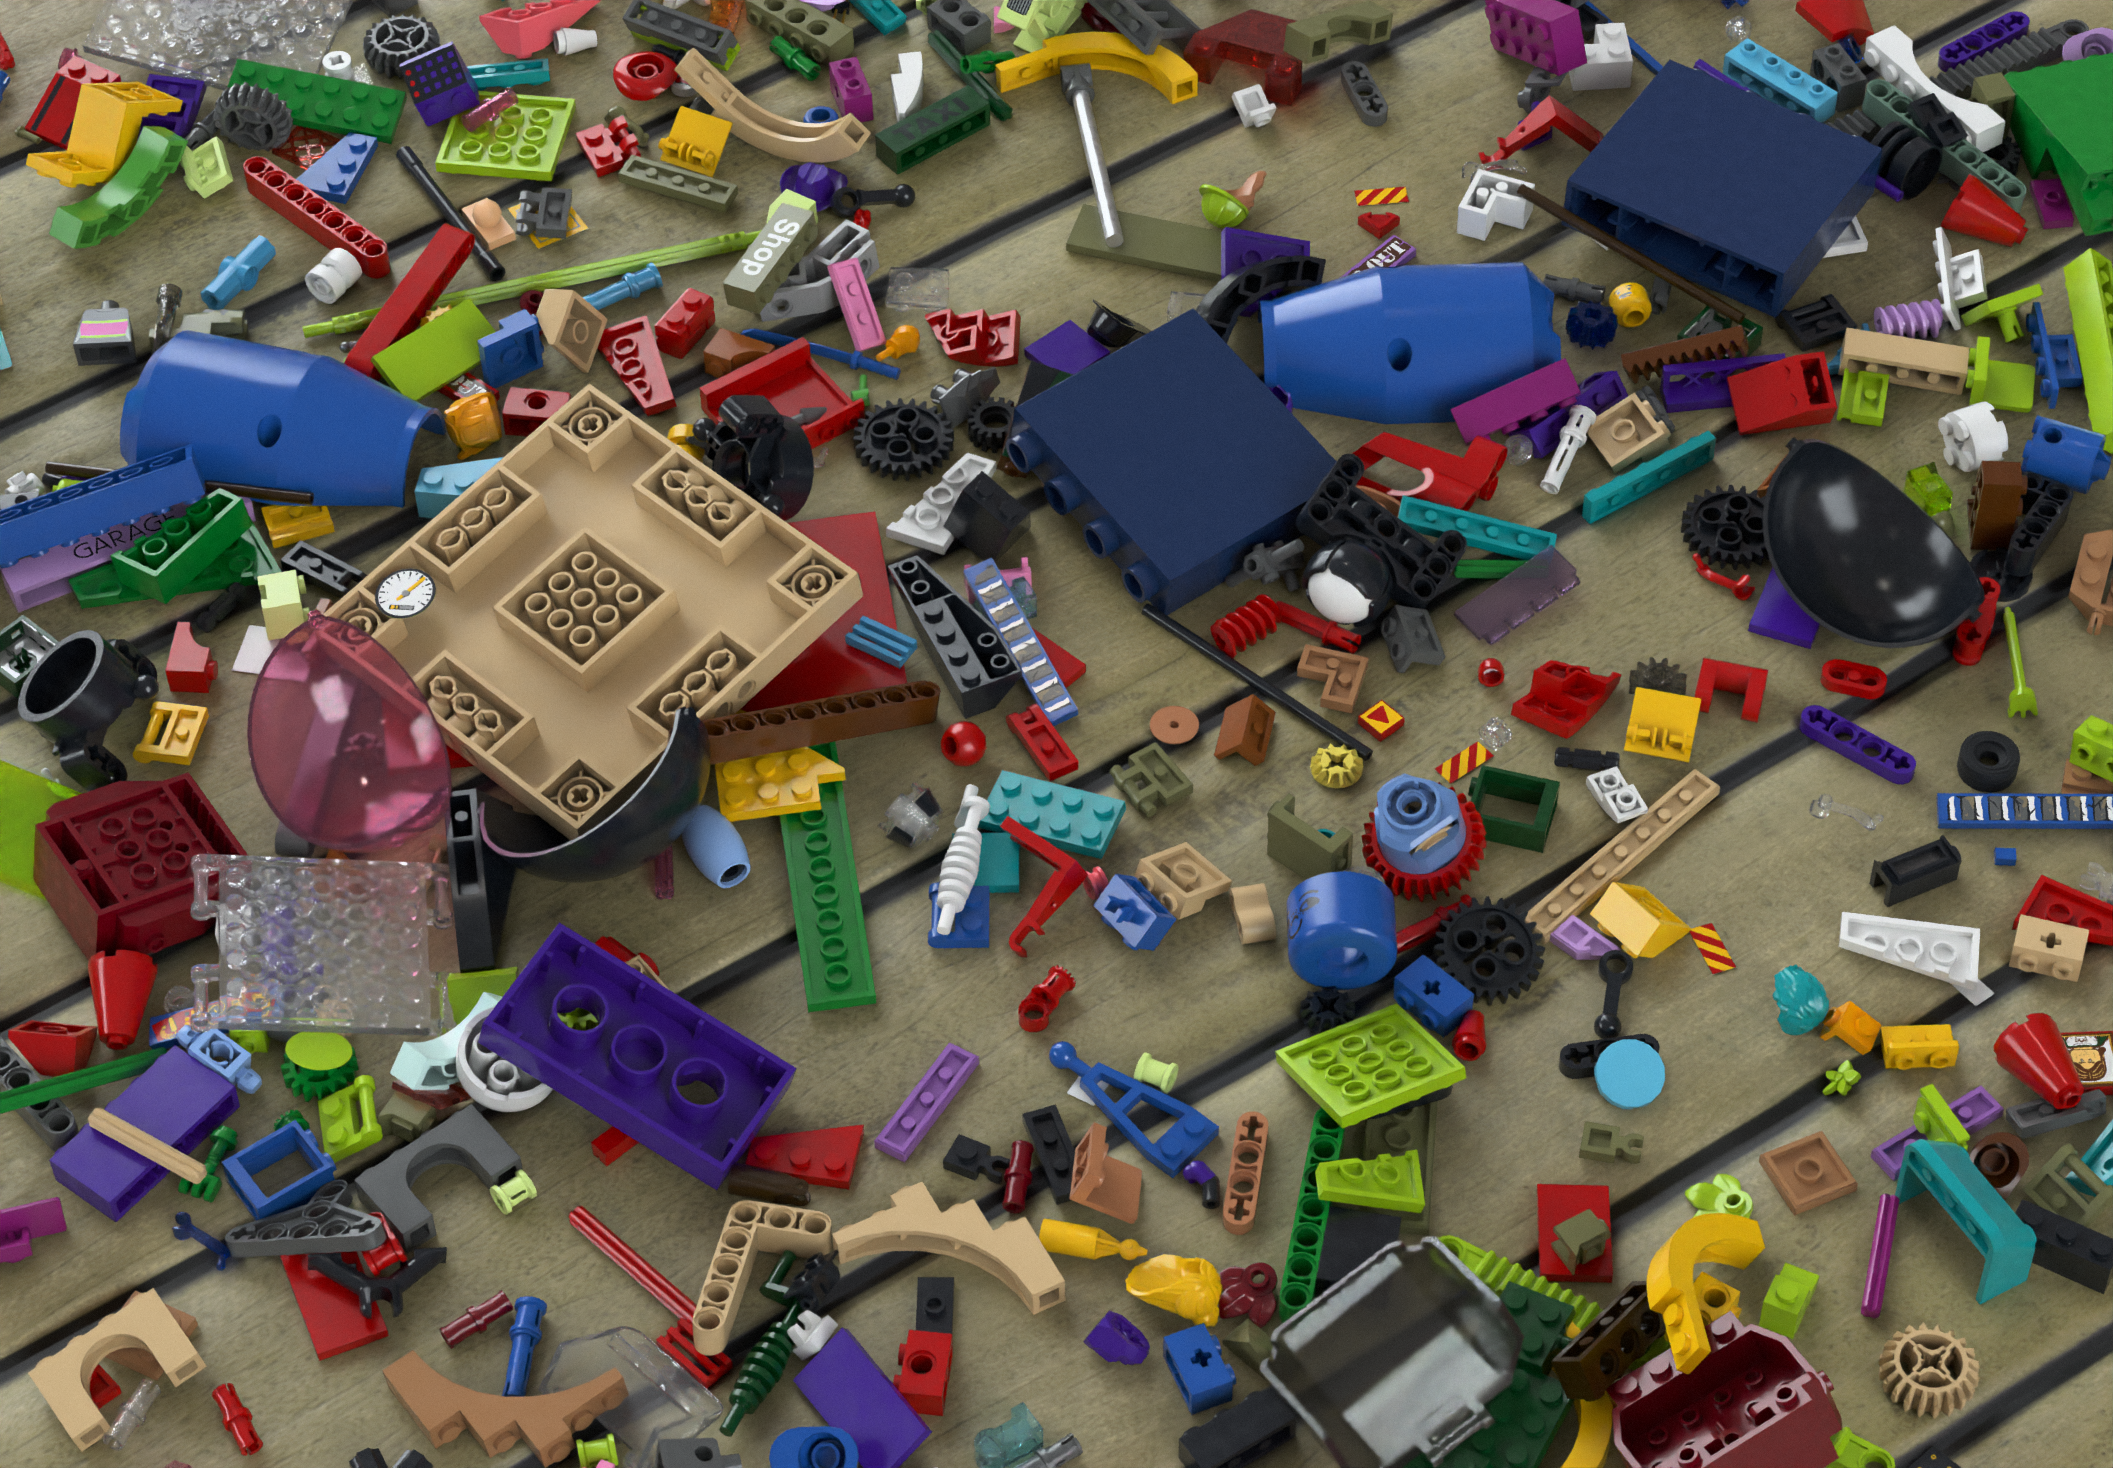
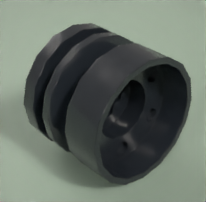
(1907, 158)

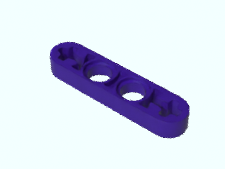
(2008, 27)
(1854, 748)

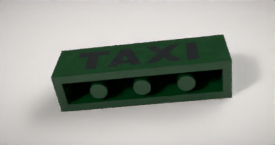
(932, 129)

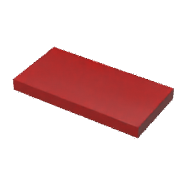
(330, 1309)

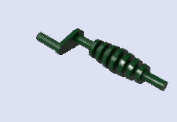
(769, 1356)

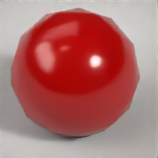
(963, 743)

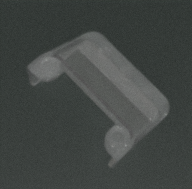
(661, 1398)

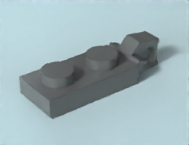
(2041, 1117)

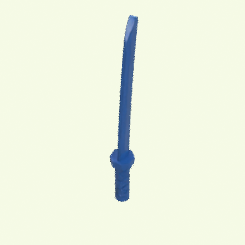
(855, 360)

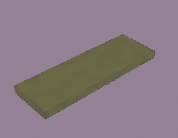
(1150, 244)
(1396, 1135)

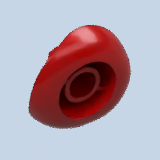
(644, 75)

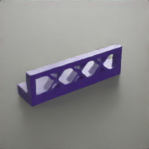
(1597, 392)
(1706, 393)

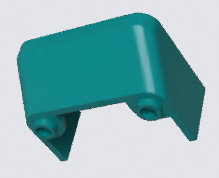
(1974, 1207)

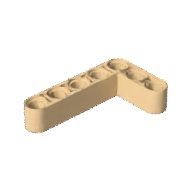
(750, 1229)

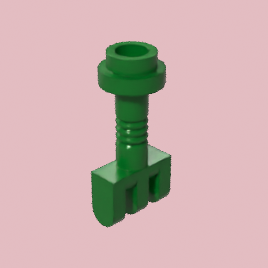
(223, 1139)

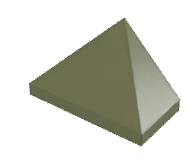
(1249, 1344)

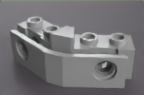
(809, 282)

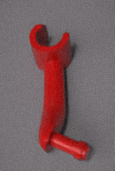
(1738, 587)

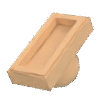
(488, 223)

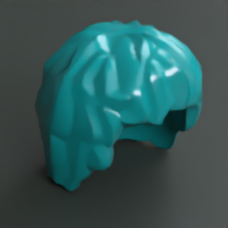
(1800, 1000)

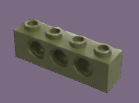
(803, 27)

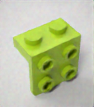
(1999, 382)

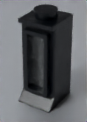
(1917, 871)

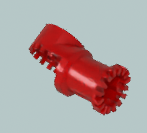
(1038, 998)

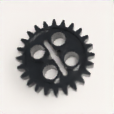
(903, 439)
(1726, 527)
(1471, 925)

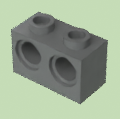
(960, 23)
(1838, 71)

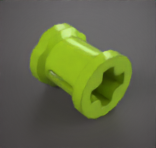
(593, 1451)

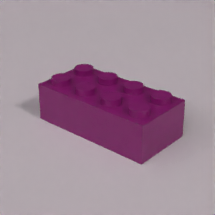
(1538, 33)

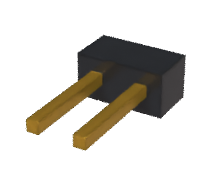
(842, 8)

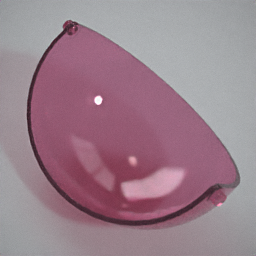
(346, 741)

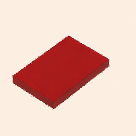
(1559, 1203)

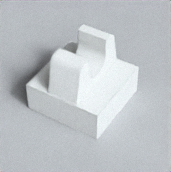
(814, 1336)

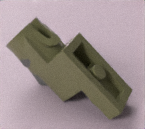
(215, 322)

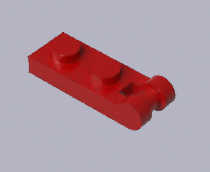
(1043, 742)

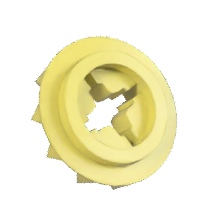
(1336, 776)

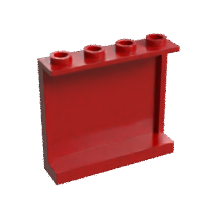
(789, 383)

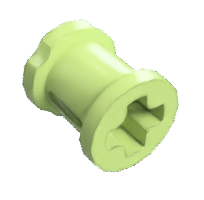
(1156, 1072)
(513, 1192)

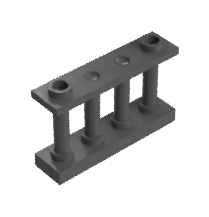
(1149, 26)

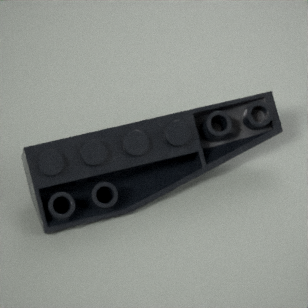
(957, 638)
(478, 881)

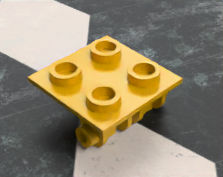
(695, 141)
(1662, 724)

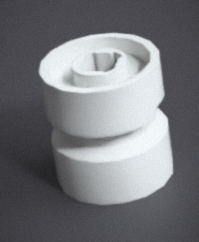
(333, 275)

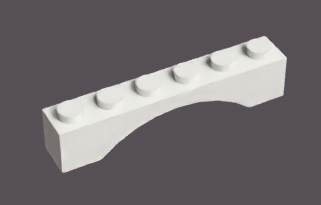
(1893, 59)

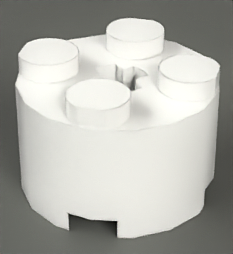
(1973, 436)

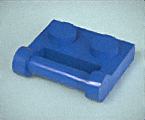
(970, 923)

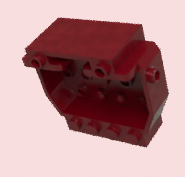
(122, 863)
(1739, 1408)

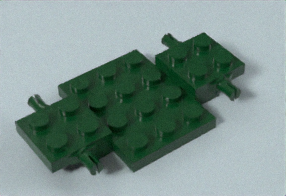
(1533, 1404)

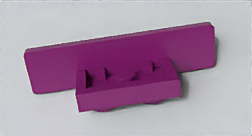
(27, 1222)

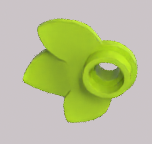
(1720, 1197)

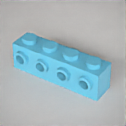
(1779, 81)

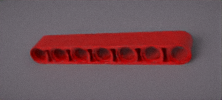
(316, 215)
(412, 296)

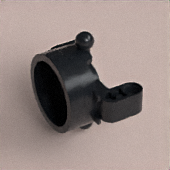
(772, 445)
(79, 694)

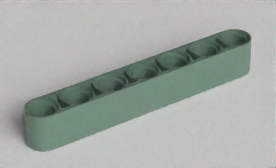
(1888, 104)

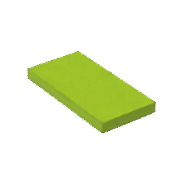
(435, 352)

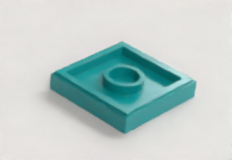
(998, 863)

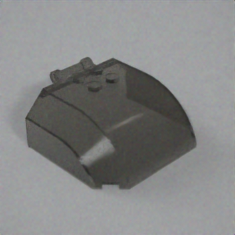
(1396, 1358)

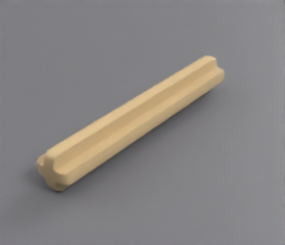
(147, 1145)

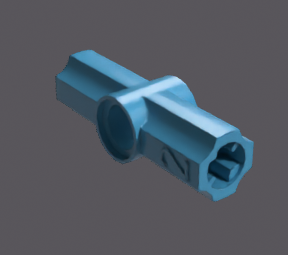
(238, 273)

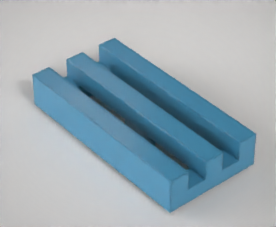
(884, 638)

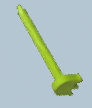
(2021, 697)

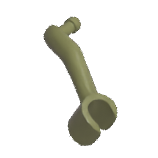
(636, 129)

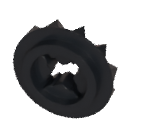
(1322, 1021)

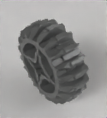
(398, 41)
(252, 117)

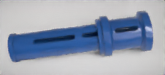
(524, 1337)

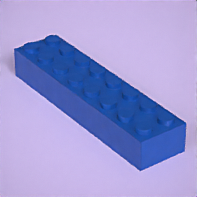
(100, 504)

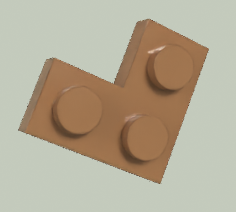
(1339, 670)

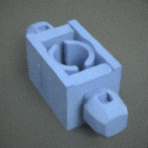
(220, 1045)

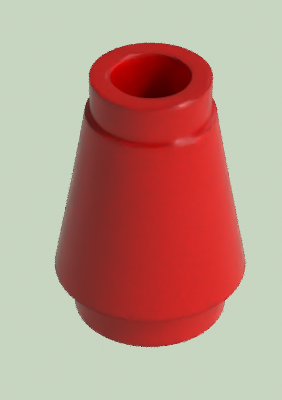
(1470, 1036)

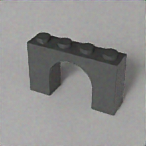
(460, 1140)

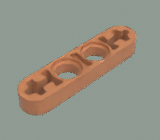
(1245, 1173)

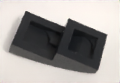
(1934, 121)

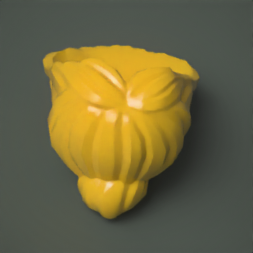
(1179, 1286)

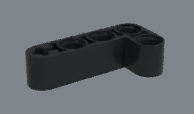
(2046, 513)

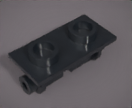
(814, 1281)

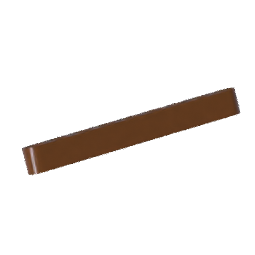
(821, 721)

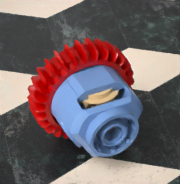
(1423, 837)

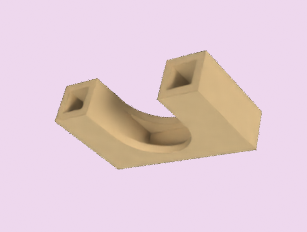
(67, 1374)

